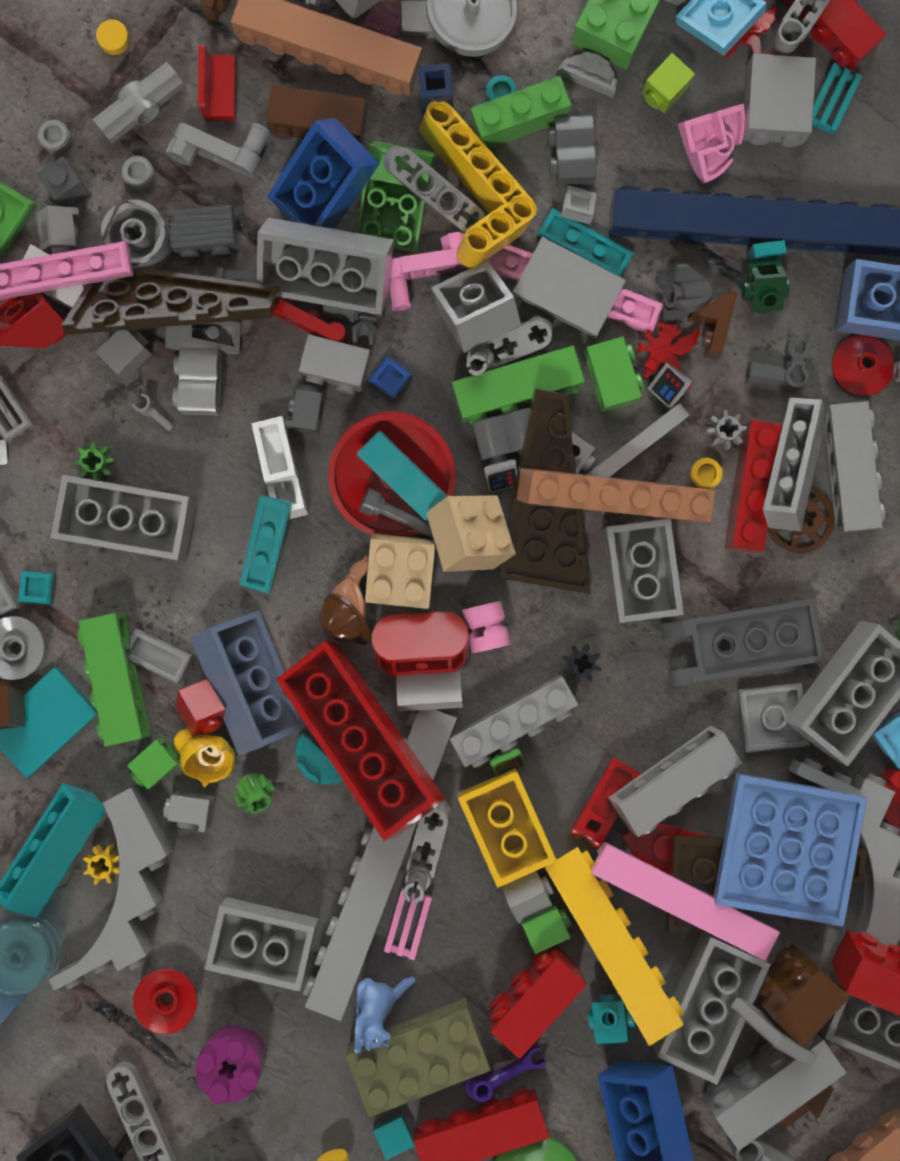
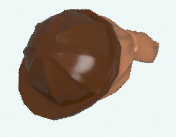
(345, 608)

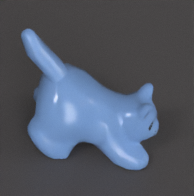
(372, 1009)

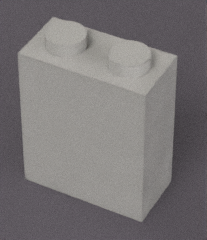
(779, 99)

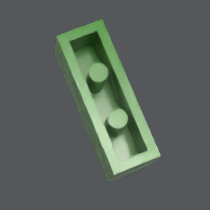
(520, 112)

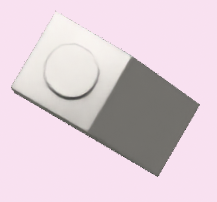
(217, 335)

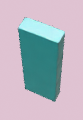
(585, 242)
(401, 474)
(265, 544)

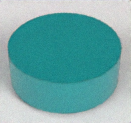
(499, 87)

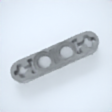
(436, 189)
(641, 442)
(136, 1124)

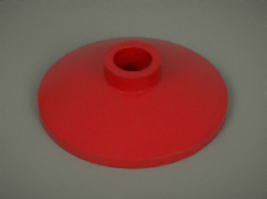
(853, 375)
(158, 1014)

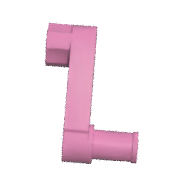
(422, 266)

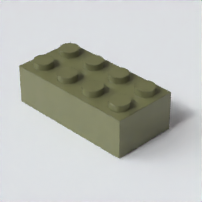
(421, 1058)

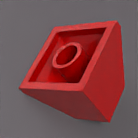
(30, 322)

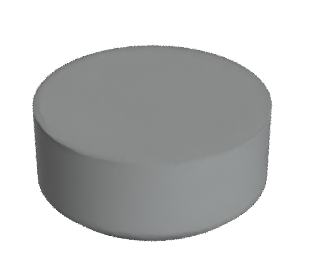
(55, 136)
(138, 172)

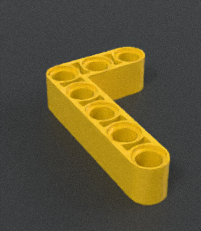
(486, 179)

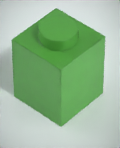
(154, 763)
(547, 929)

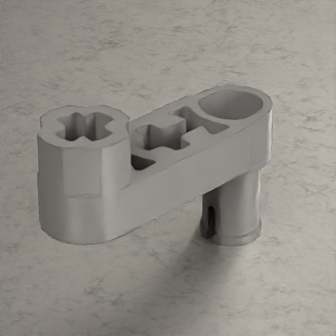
(791, 30)
(190, 141)
(525, 345)
(420, 871)

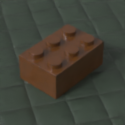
(799, 995)

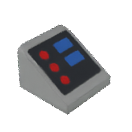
(669, 385)
(500, 475)

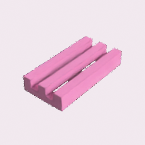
(401, 950)

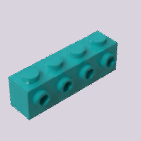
(50, 850)

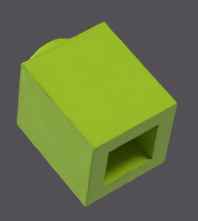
(667, 83)

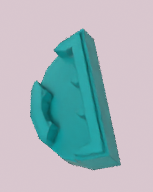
(314, 762)

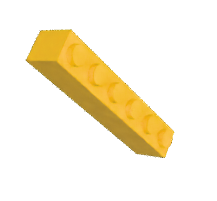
(614, 946)

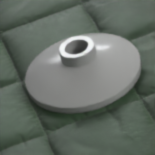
(32, 652)

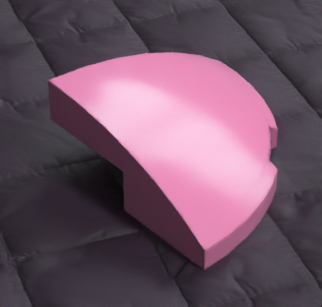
(712, 139)

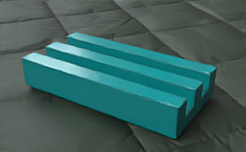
(844, 76)

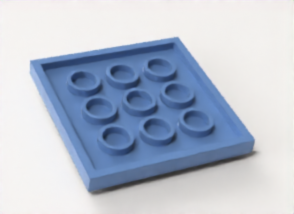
(789, 849)

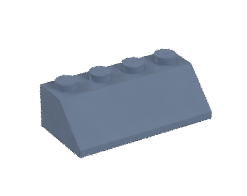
(243, 671)

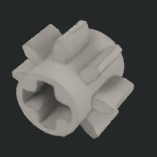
(730, 423)

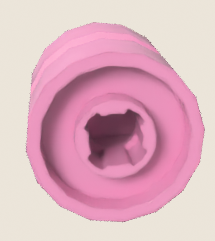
(486, 627)

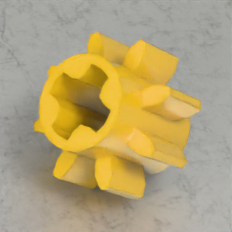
(95, 866)

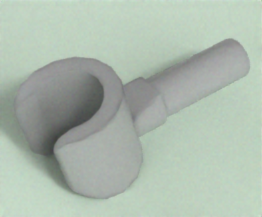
(150, 410)

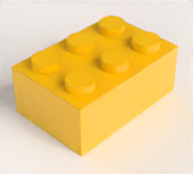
(506, 827)

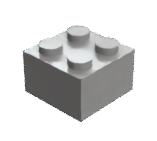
(476, 306)

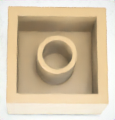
(470, 533)
(400, 570)

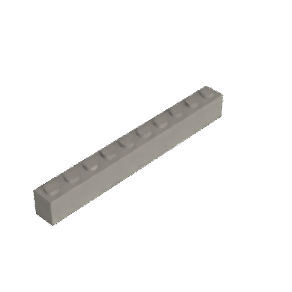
(372, 884)

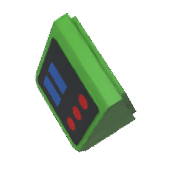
(507, 760)

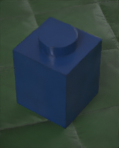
(435, 84)

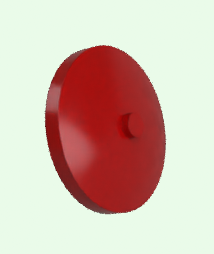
(351, 476)

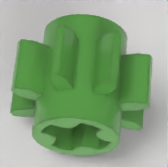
(90, 455)
(254, 793)

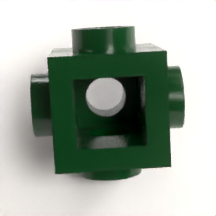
(765, 286)

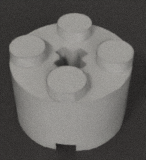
(139, 220)

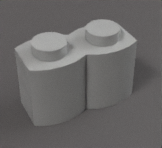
(198, 381)

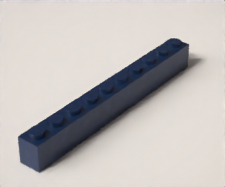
(754, 221)

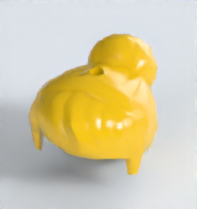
(201, 763)

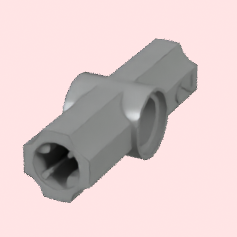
(139, 102)

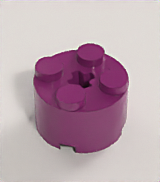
(222, 1080)

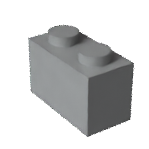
(334, 364)

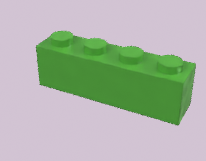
(514, 384)
(113, 679)

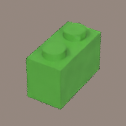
(613, 374)

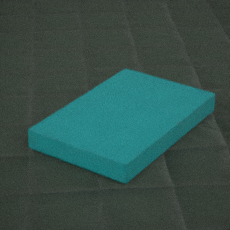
(52, 718)

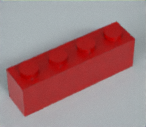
(844, 31)
(756, 458)
(483, 1131)

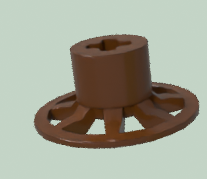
(812, 522)

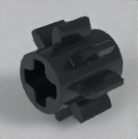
(584, 671)

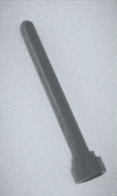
(375, 504)

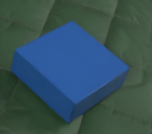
(390, 378)

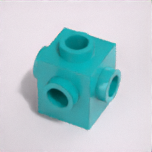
(604, 1028)

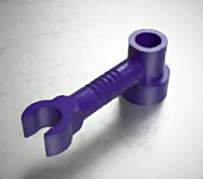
(502, 1075)

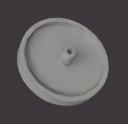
(472, 25)

